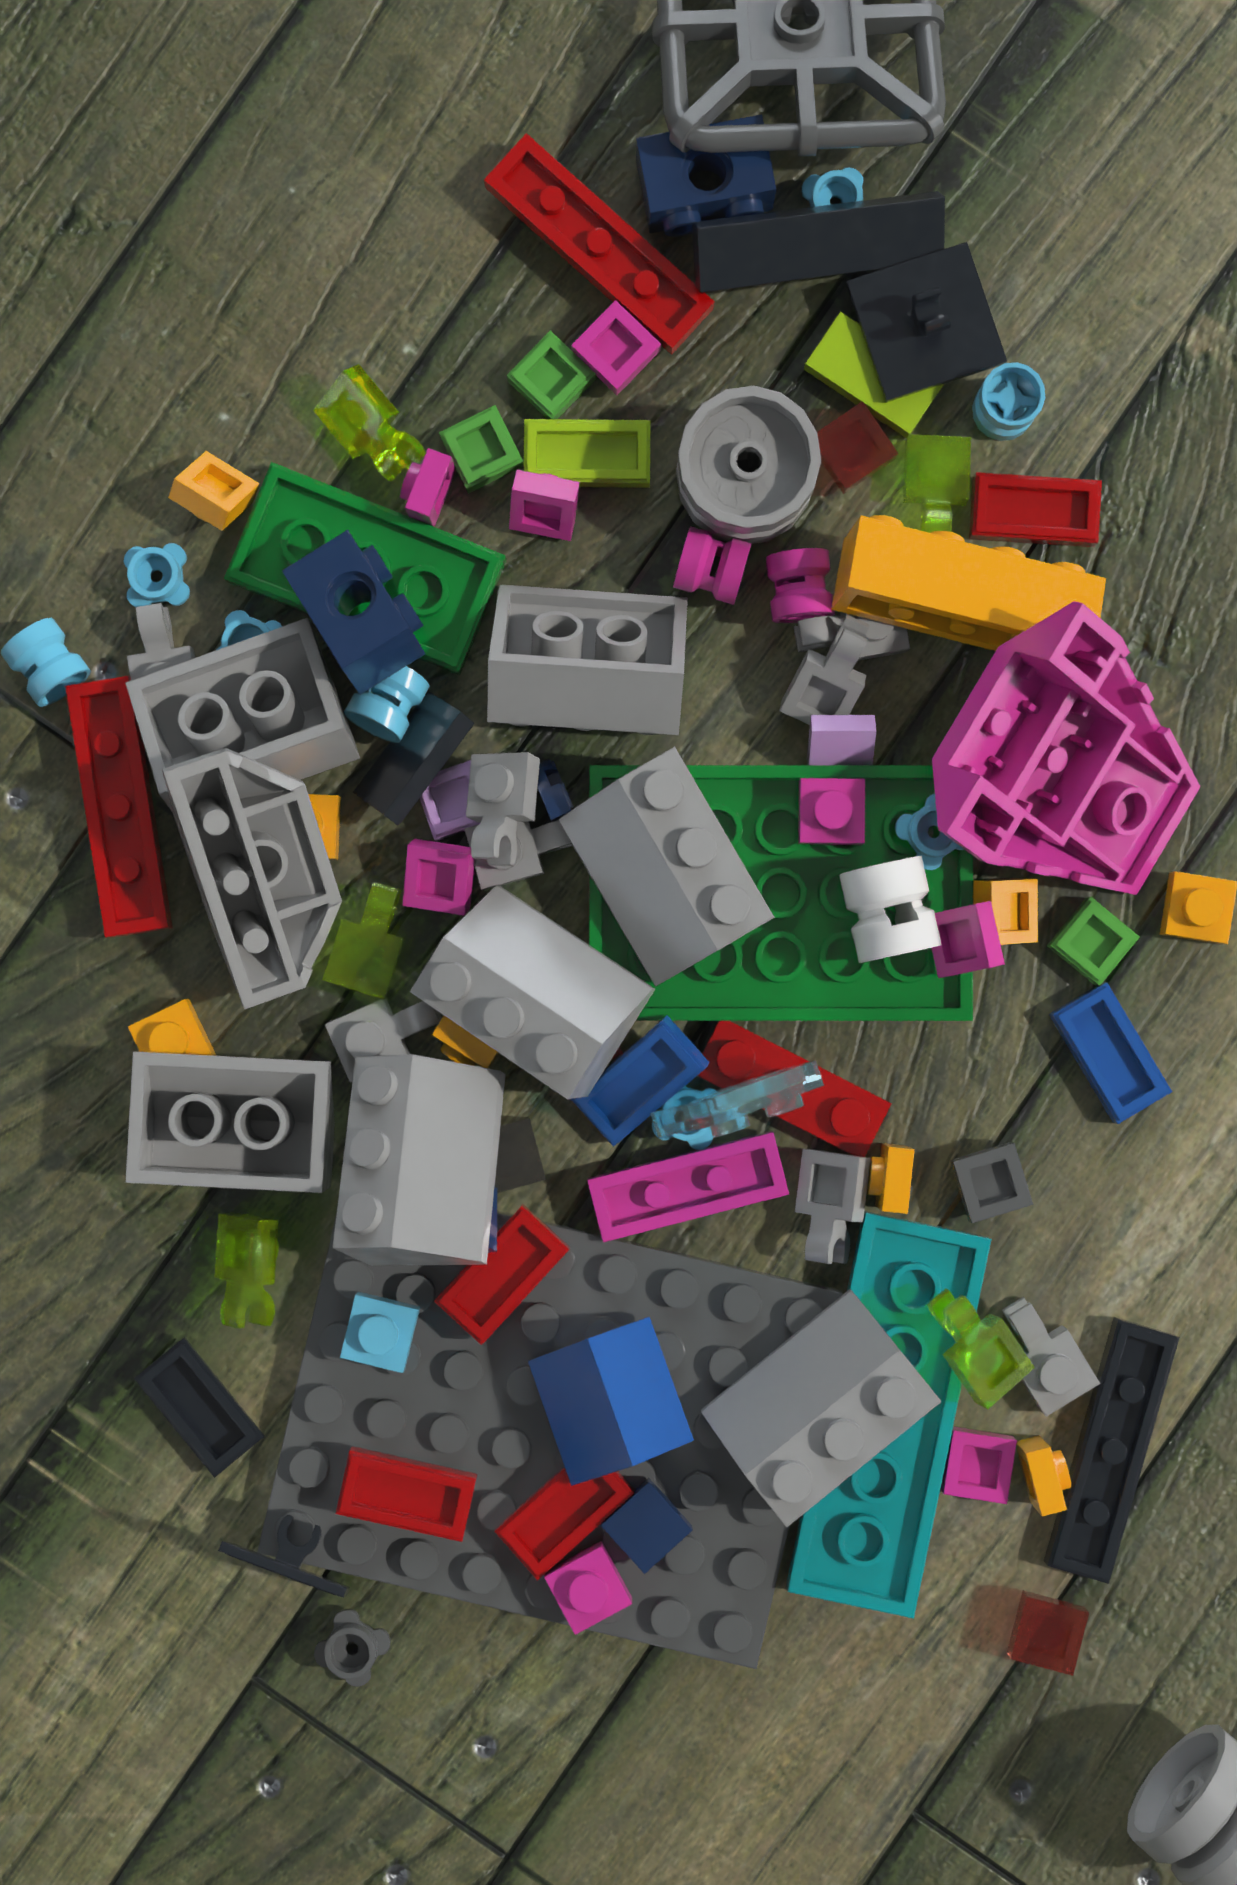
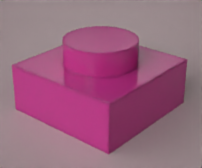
(616, 347)
(427, 486)
(543, 505)
(831, 811)
(438, 877)
(967, 940)
(979, 1465)
(588, 1587)

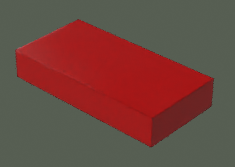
(1035, 509)
(490, 1292)
(406, 1493)
(560, 1518)

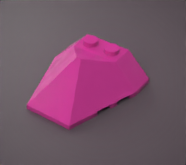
(1063, 760)

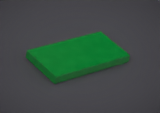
(437, 571)

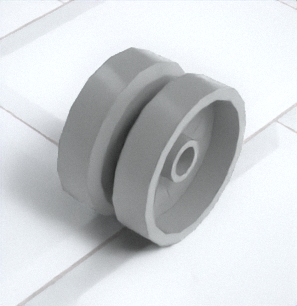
(768, 433)
(1190, 1809)

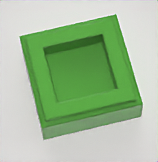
(551, 377)
(481, 449)
(1093, 941)

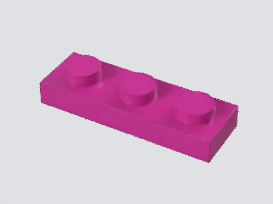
(688, 1186)

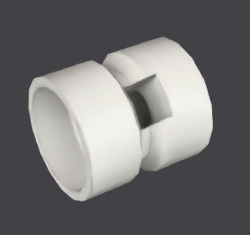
(887, 885)

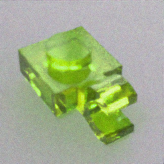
(361, 422)
(937, 477)
(364, 951)
(246, 1261)
(985, 1350)

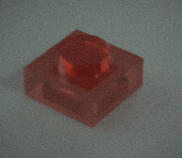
(854, 447)
(1047, 1633)

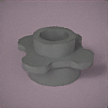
(346, 1665)

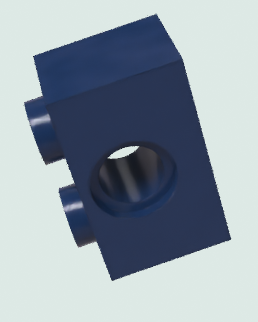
(675, 202)
(332, 585)

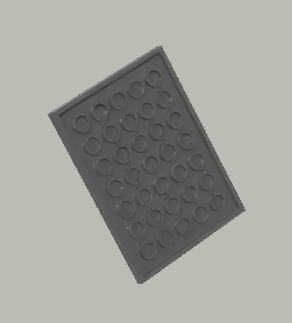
(484, 1416)

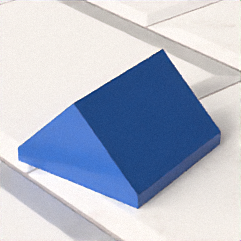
(610, 1401)

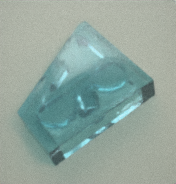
(728, 1107)

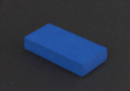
(1110, 1053)
(642, 1080)

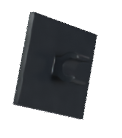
(926, 322)
(288, 1559)

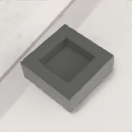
(991, 1182)

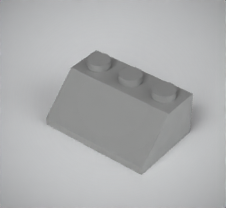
(587, 660)
(253, 697)
(665, 867)
(533, 992)
(230, 1122)
(419, 1162)
(819, 1407)

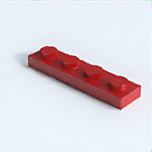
(598, 243)
(118, 808)

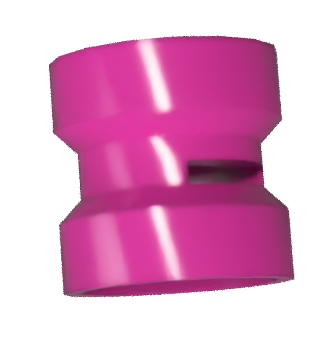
(698, 559)
(799, 584)

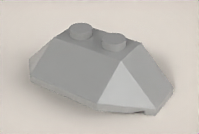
(256, 868)

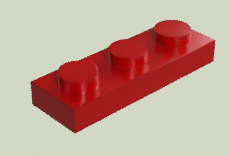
(834, 1112)

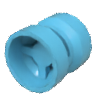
(1012, 389)
(45, 661)
(386, 705)

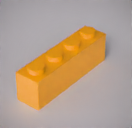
(952, 586)

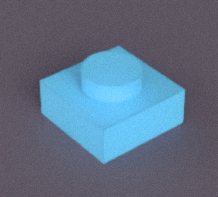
(380, 1332)

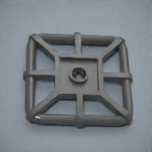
(778, 55)

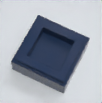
(647, 1526)

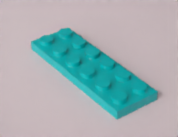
(875, 1528)

